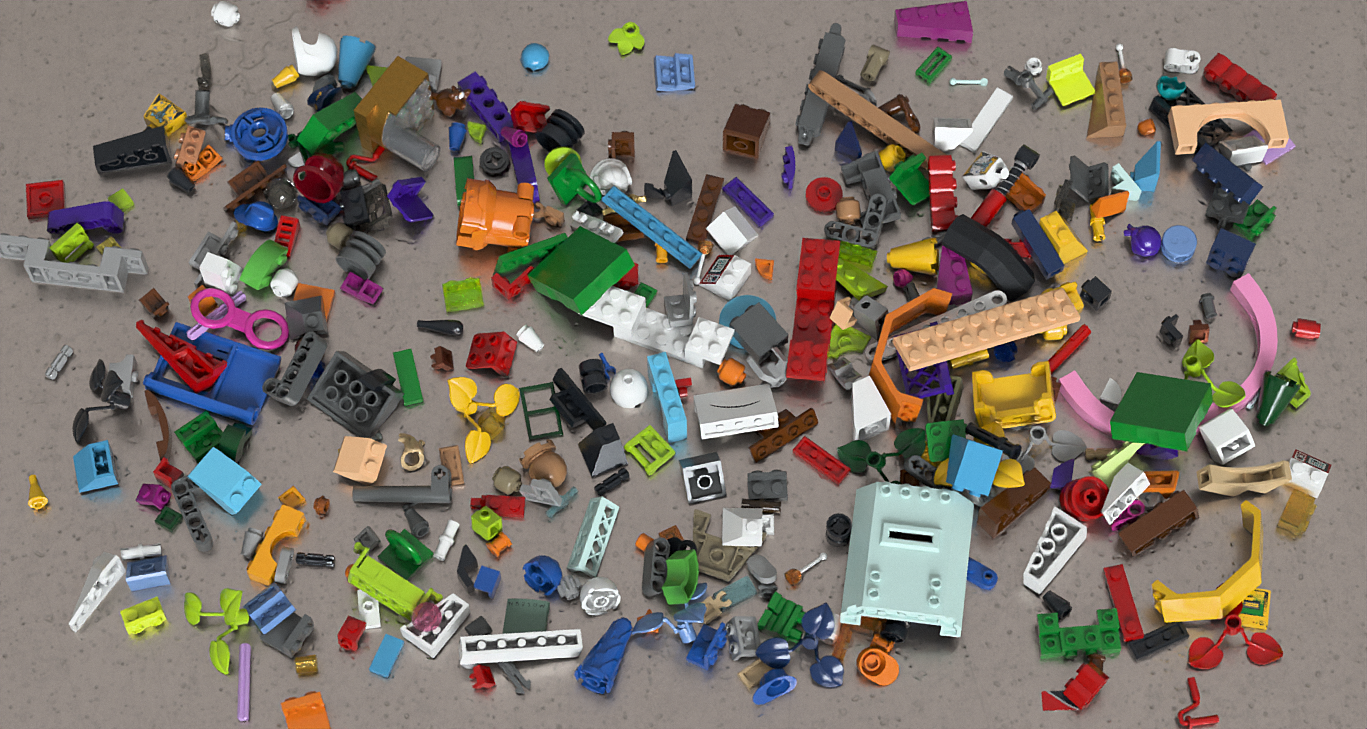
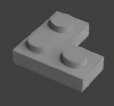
(541, 492)

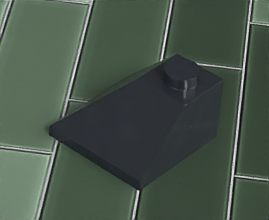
(677, 181)
(603, 451)

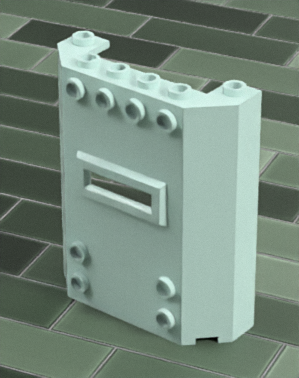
(908, 576)

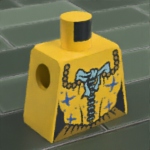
(164, 113)

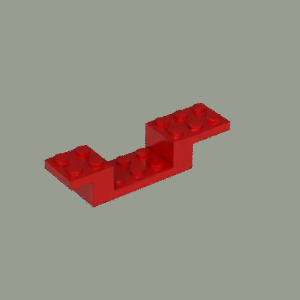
(814, 306)

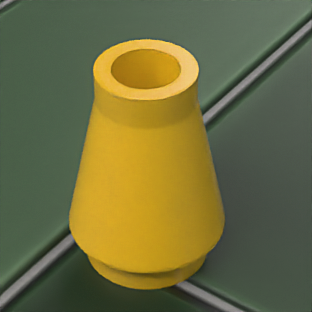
(285, 76)

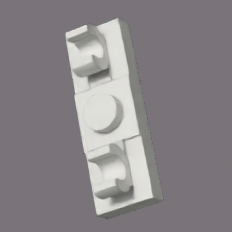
(596, 226)

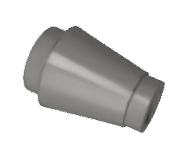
(251, 541)

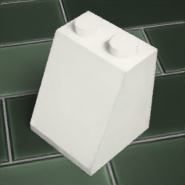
(868, 410)

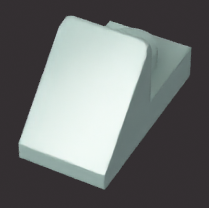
(1124, 183)

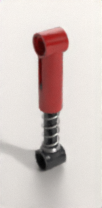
(1024, 160)

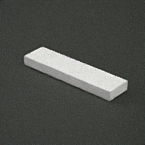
(987, 119)

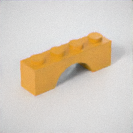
(286, 524)

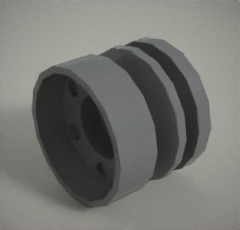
(360, 255)

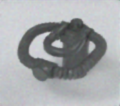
(202, 109)

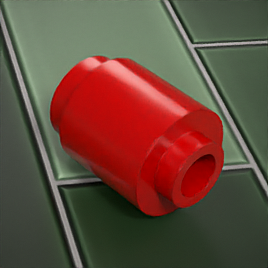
(1306, 328)

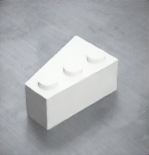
(220, 273)
(453, 614)

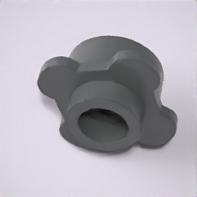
(767, 590)

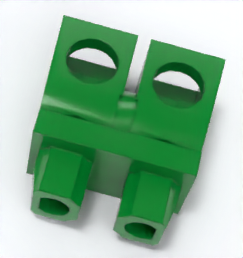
(781, 619)

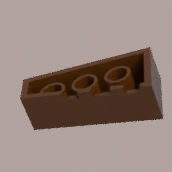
(1012, 502)
(1158, 522)

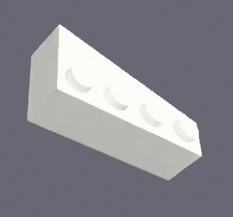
(1054, 548)

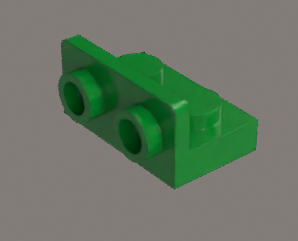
(1255, 219)

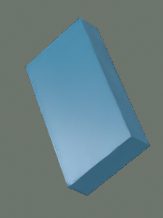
(386, 655)

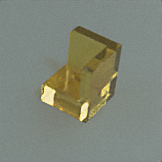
(491, 422)

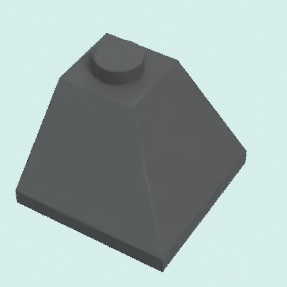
(306, 316)

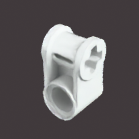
(1180, 61)

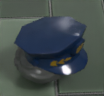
(324, 93)

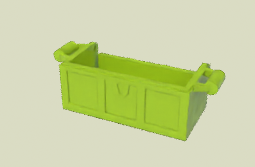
(386, 585)

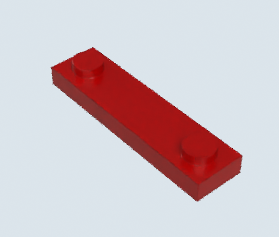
(1123, 601)

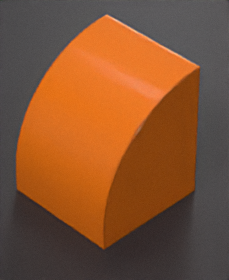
(206, 305)

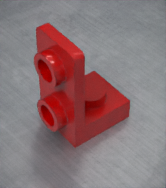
(509, 289)

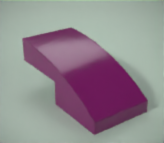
(361, 289)

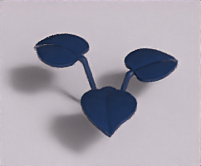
(818, 625)

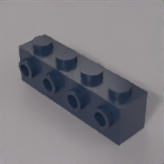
(1227, 173)

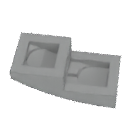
(844, 372)

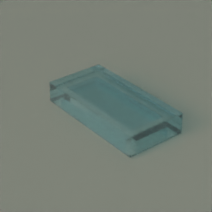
(737, 592)

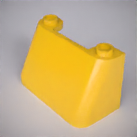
(1014, 399)

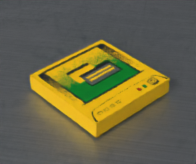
(1256, 609)

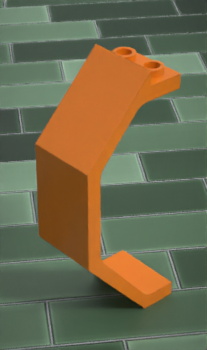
(900, 404)

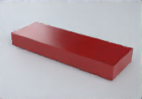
(821, 460)

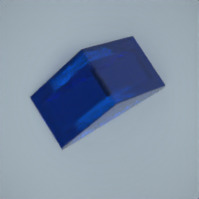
(847, 143)

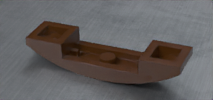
(164, 446)

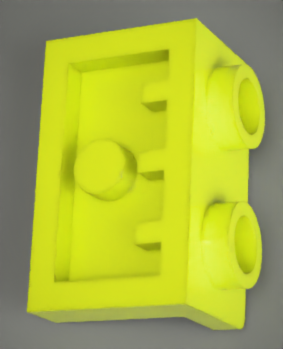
(143, 615)

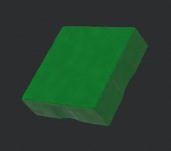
(581, 270)
(1161, 411)

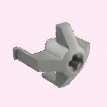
(773, 372)

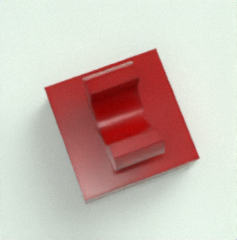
(682, 385)
(483, 676)

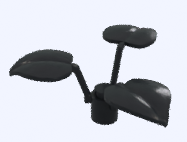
(109, 395)

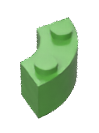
(264, 264)
(681, 577)

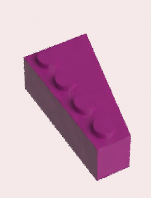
(935, 21)

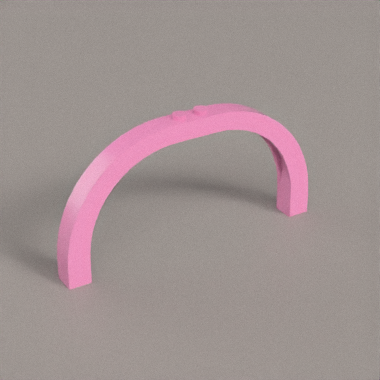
(1264, 324)

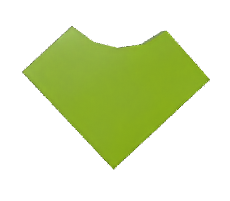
(847, 341)

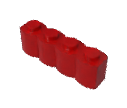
(1236, 80)
(941, 192)

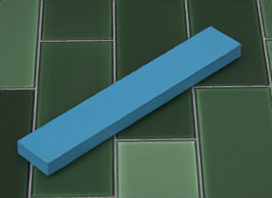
(651, 227)

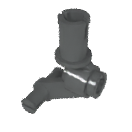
(1026, 79)

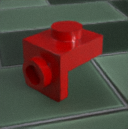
(351, 633)

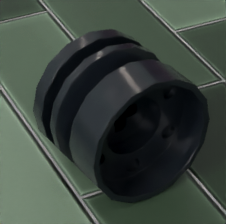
(559, 131)

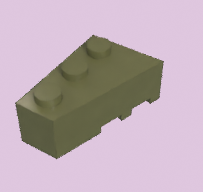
(944, 407)

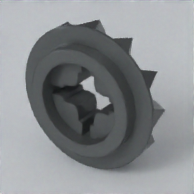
(497, 153)

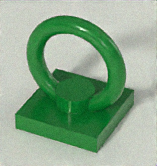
(570, 179)
(404, 553)

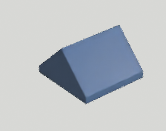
(148, 573)

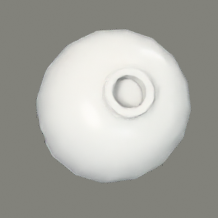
(628, 388)
(599, 595)

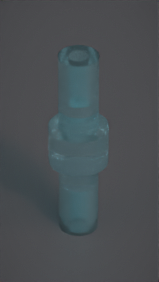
(566, 498)

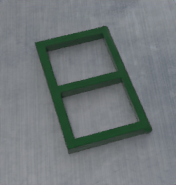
(540, 411)

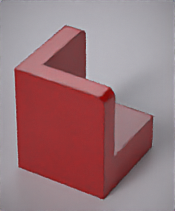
(166, 473)

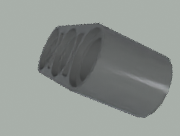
(650, 574)

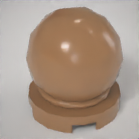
(545, 463)

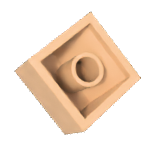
(360, 459)

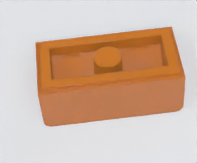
(1110, 204)

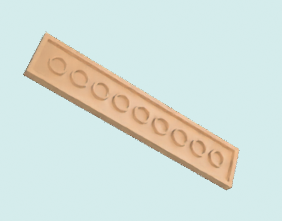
(986, 329)

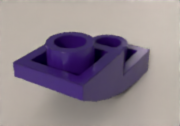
(788, 173)

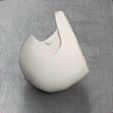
(315, 58)

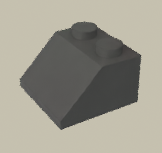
(703, 477)

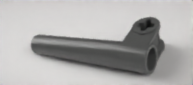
(438, 492)

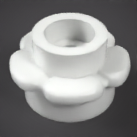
(1033, 62)

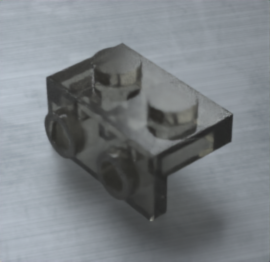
(1064, 205)

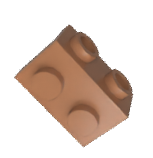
(191, 144)

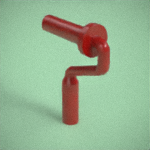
(366, 174)
(1190, 722)

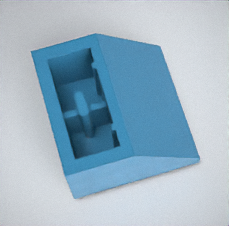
(95, 467)

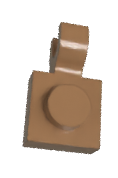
(551, 215)

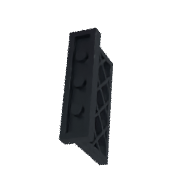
(1161, 111)

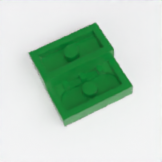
(199, 435)

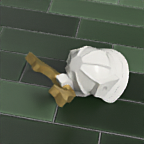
(613, 173)

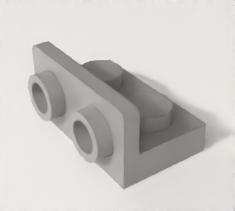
(743, 636)

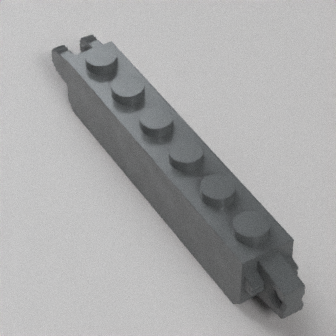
(815, 108)

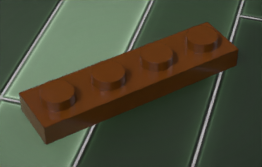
(705, 208)

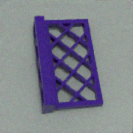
(943, 378)

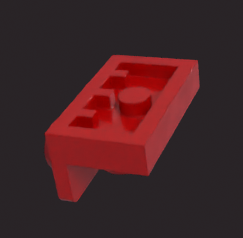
(529, 116)

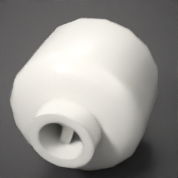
(225, 13)
(284, 282)

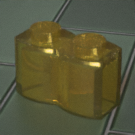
(1296, 512)

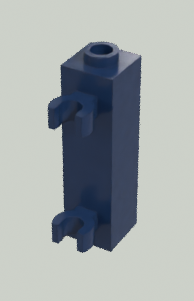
(1037, 243)

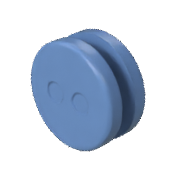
(1178, 243)

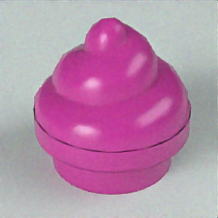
(902, 278)

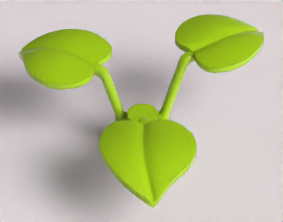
(1200, 357)
(233, 616)

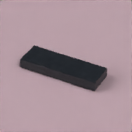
(1157, 640)

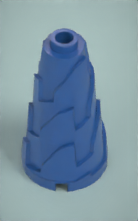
(603, 660)

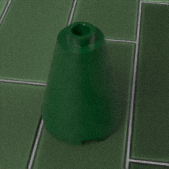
(1274, 397)

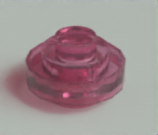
(426, 617)

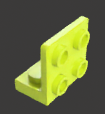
(1069, 80)

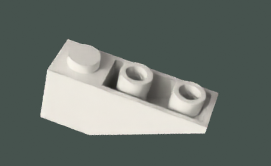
(1123, 491)

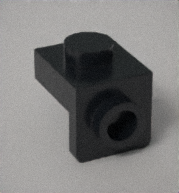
(1169, 332)

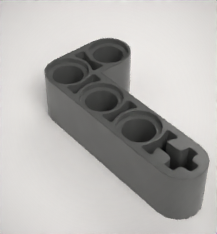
(299, 372)
(193, 514)

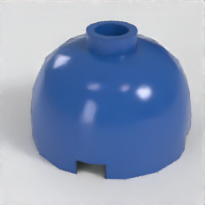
(543, 574)

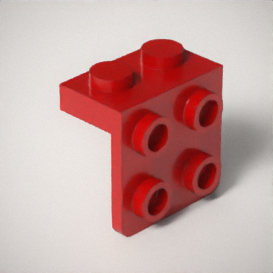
(492, 351)

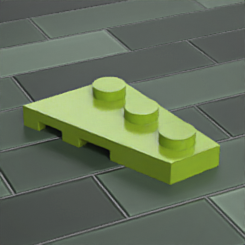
(857, 281)

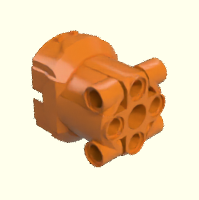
(495, 216)

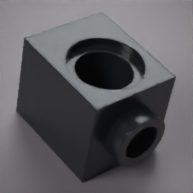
(1095, 293)

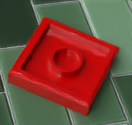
(44, 197)

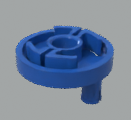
(262, 147)

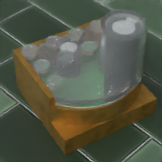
(396, 113)

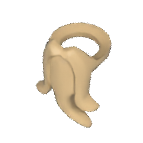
(411, 445)

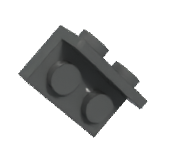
(767, 485)

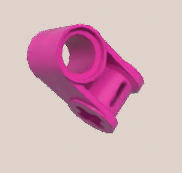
(1128, 517)

